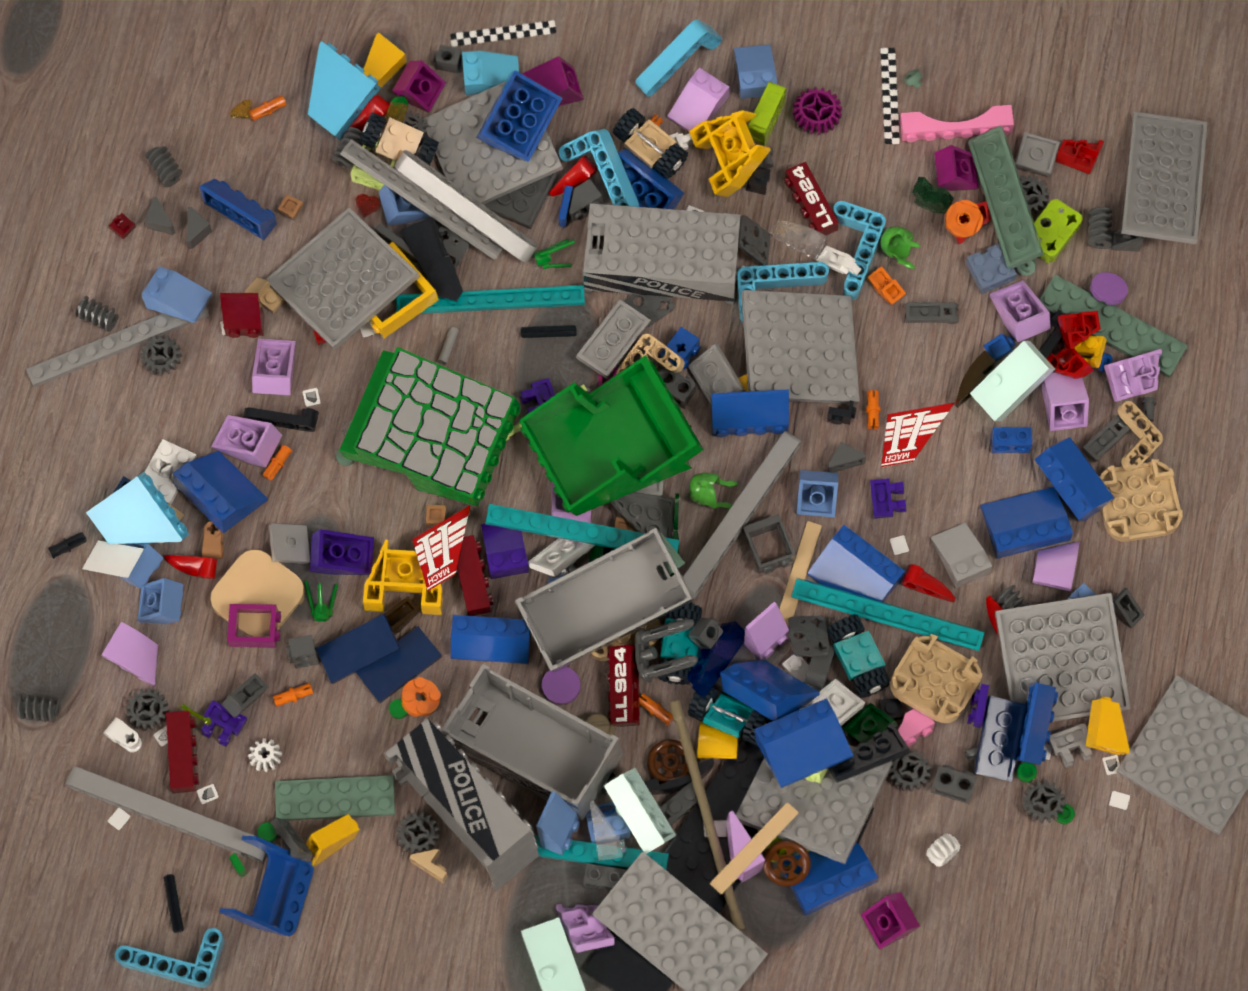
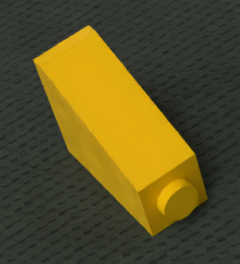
(383, 60)
(1107, 728)
(332, 838)

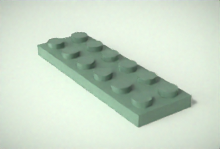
(335, 798)

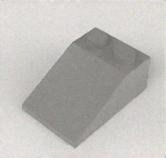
(961, 555)

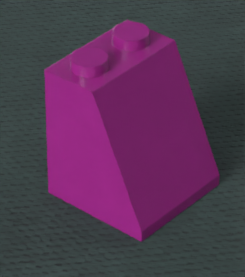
(559, 78)

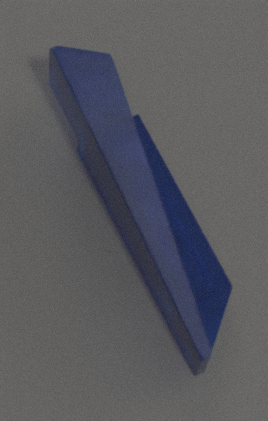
(715, 660)

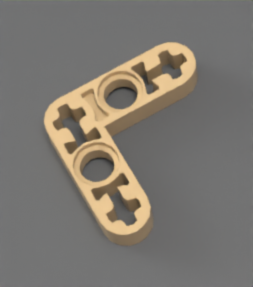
(652, 351)
(1144, 439)

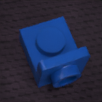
(1000, 346)

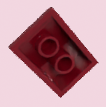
(242, 314)

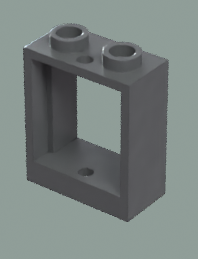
(762, 527)

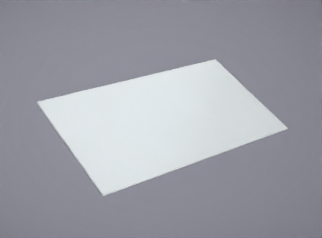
(113, 559)

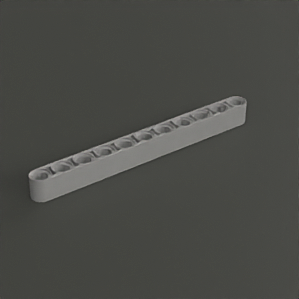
(741, 512)
(163, 812)

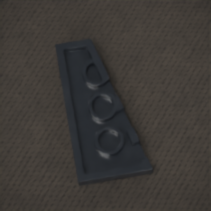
(876, 752)

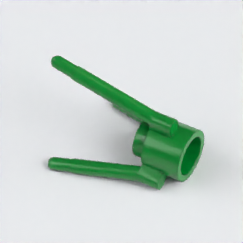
(543, 256)
(321, 612)

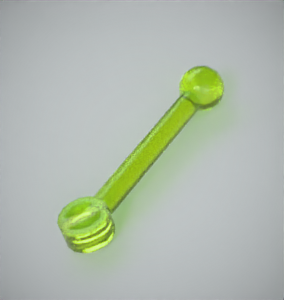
(207, 721)

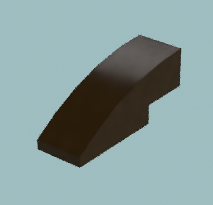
(974, 376)
(401, 614)

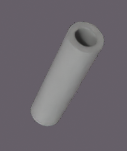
(448, 345)

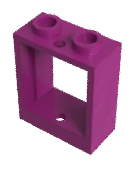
(262, 642)

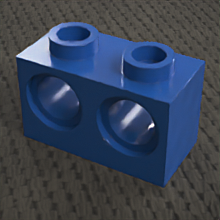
(1011, 439)

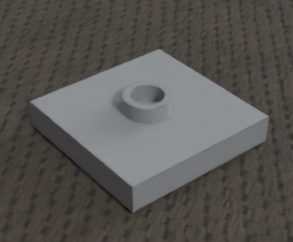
(1037, 154)
(289, 543)

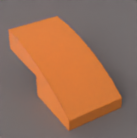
(885, 286)

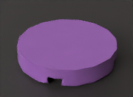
(1109, 288)
(561, 686)

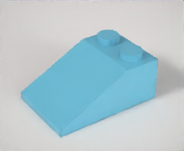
(486, 70)

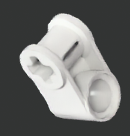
(121, 734)

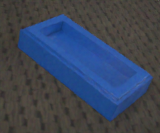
(565, 206)

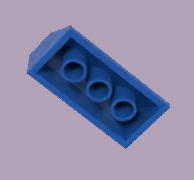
(648, 184)
(238, 208)
(1074, 479)
(490, 639)
(1036, 723)

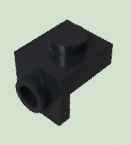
(840, 416)

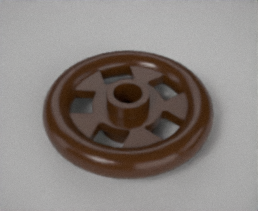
(662, 748)
(793, 878)

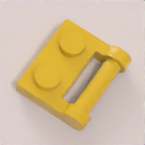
(1094, 347)

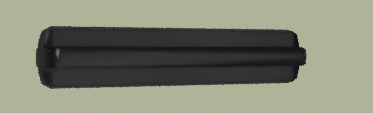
(548, 331)
(173, 903)

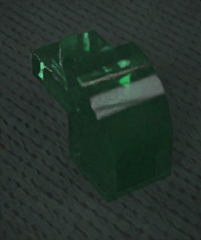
(930, 197)

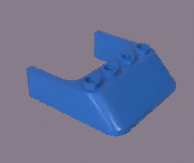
(280, 892)

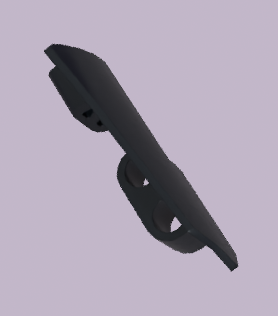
(433, 258)

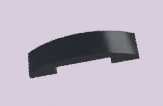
(679, 783)

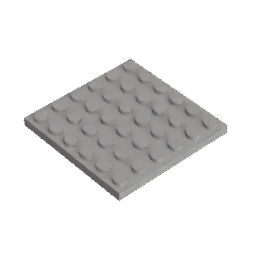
(476, 165)
(342, 278)
(801, 345)
(1066, 647)
(1192, 755)
(828, 811)

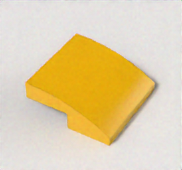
(716, 743)

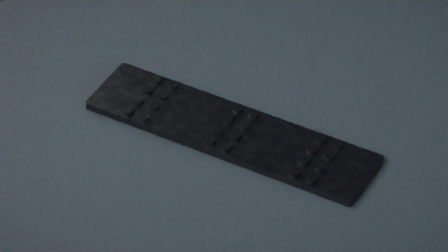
(693, 865)

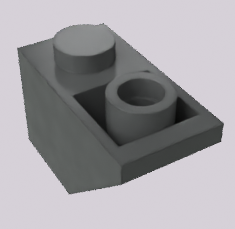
(582, 197)

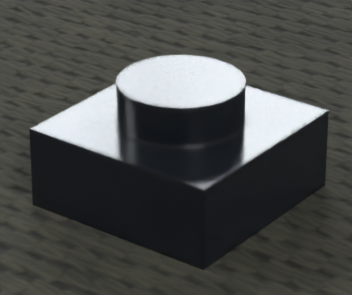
(891, 708)

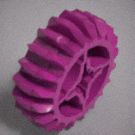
(830, 107)

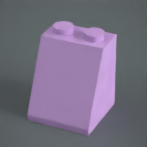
(1065, 402)

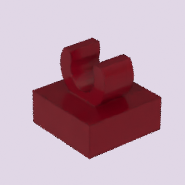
(122, 226)

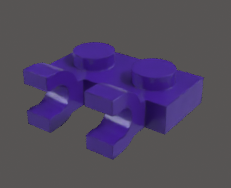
(540, 390)
(881, 498)
(980, 699)
(224, 720)

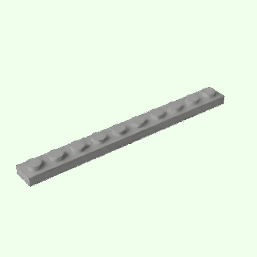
(419, 198)
(106, 347)

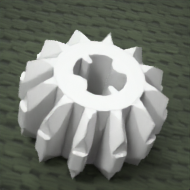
(272, 757)
(943, 849)

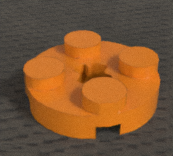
(973, 214)
(421, 707)

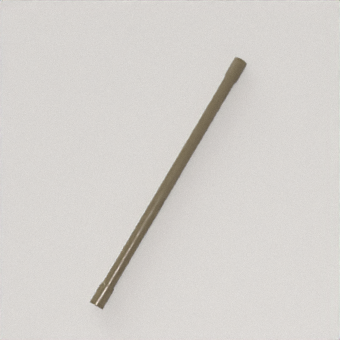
(679, 718)

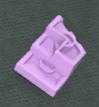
(1134, 375)
(1056, 566)
(133, 653)
(584, 929)

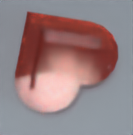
(367, 204)

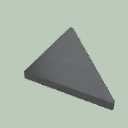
(525, 203)
(647, 512)

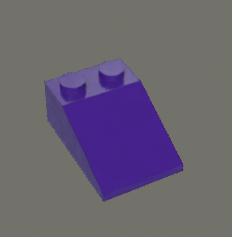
(504, 551)
(341, 553)

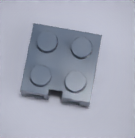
(990, 269)

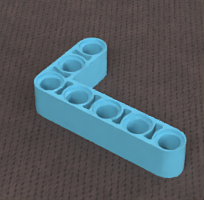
(675, 55)
(604, 164)
(865, 247)
(775, 281)
(175, 965)

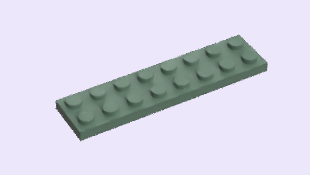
(1005, 197)
(1120, 329)

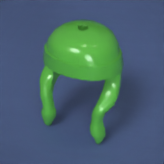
(897, 243)
(703, 492)

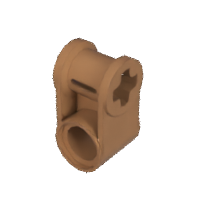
(213, 544)

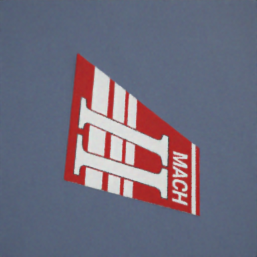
(909, 432)
(440, 548)

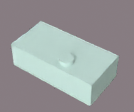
(1012, 381)
(639, 810)
(552, 957)

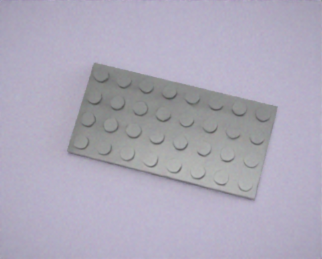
(1164, 178)
(678, 930)

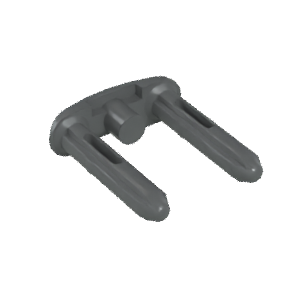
(644, 653)

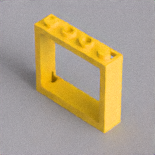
(411, 310)

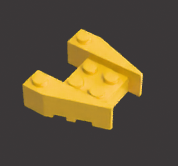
(733, 149)
(399, 573)

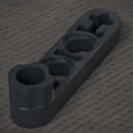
(1054, 337)
(305, 422)

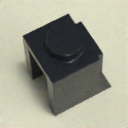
(758, 180)

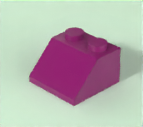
(419, 85)
(955, 169)
(890, 919)

